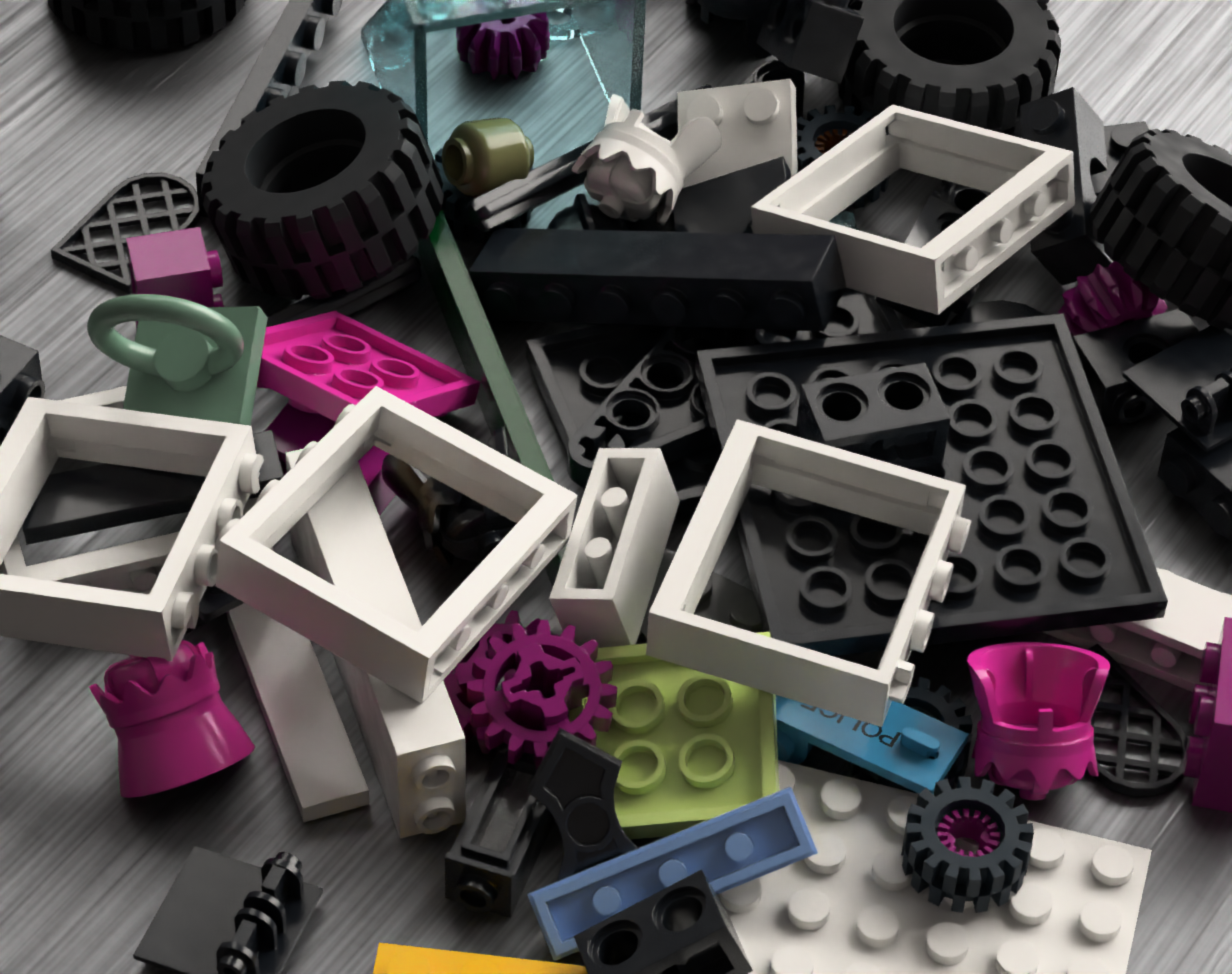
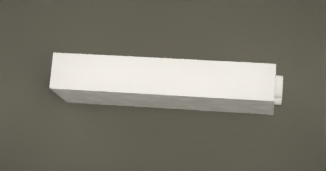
(411, 744)

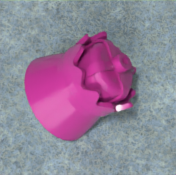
(1036, 714)
(169, 720)

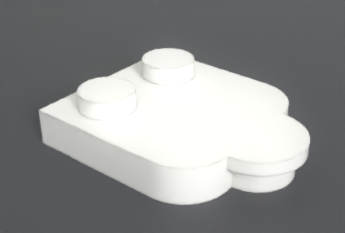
(753, 121)

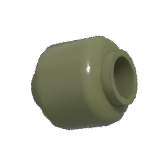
(486, 155)

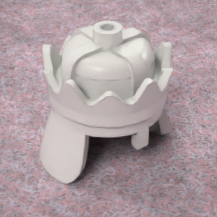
(638, 170)

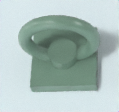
(184, 355)

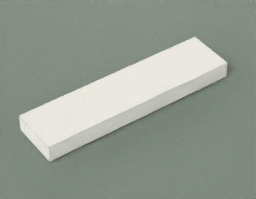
(299, 715)

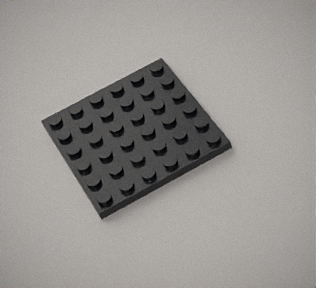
(1043, 492)

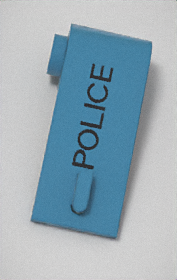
(893, 751)

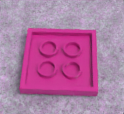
(337, 361)

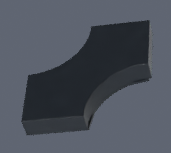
(578, 790)

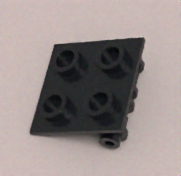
(1192, 385)
(230, 916)

